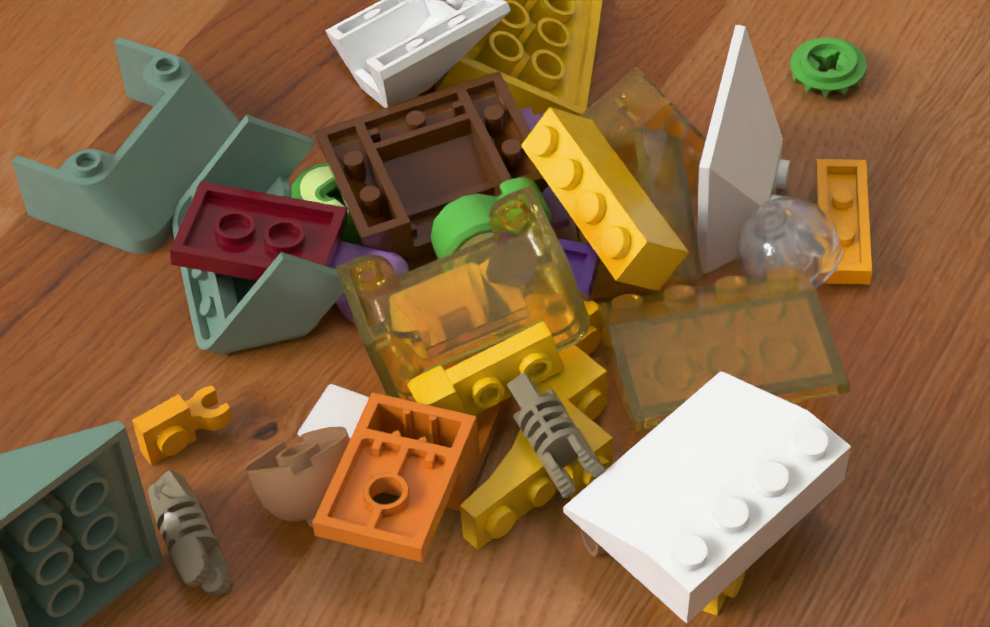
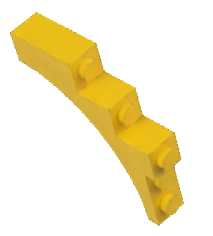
(521, 478)

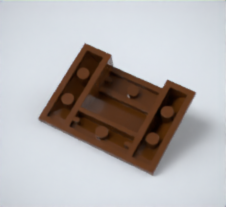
(423, 153)

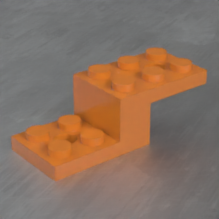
(408, 452)

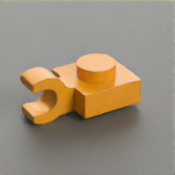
(173, 423)

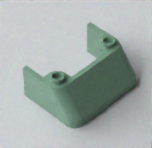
(134, 193)
(292, 292)

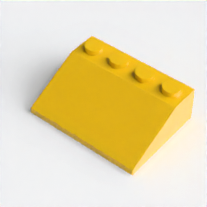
(540, 51)

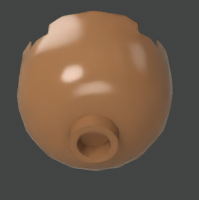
(296, 478)

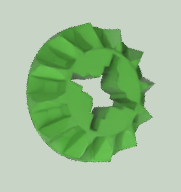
(822, 54)

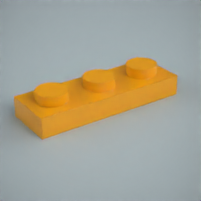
(844, 198)

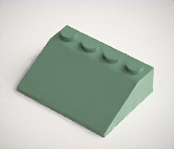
(72, 528)

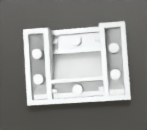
(410, 44)
(740, 156)

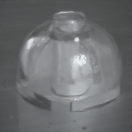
(790, 235)

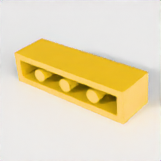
(604, 200)

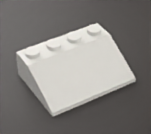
(710, 490)

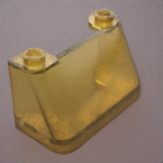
(466, 298)

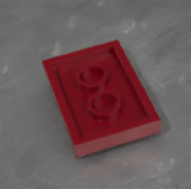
(246, 230)

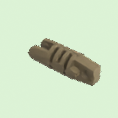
(552, 433)
(188, 534)

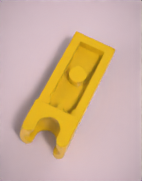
(484, 377)

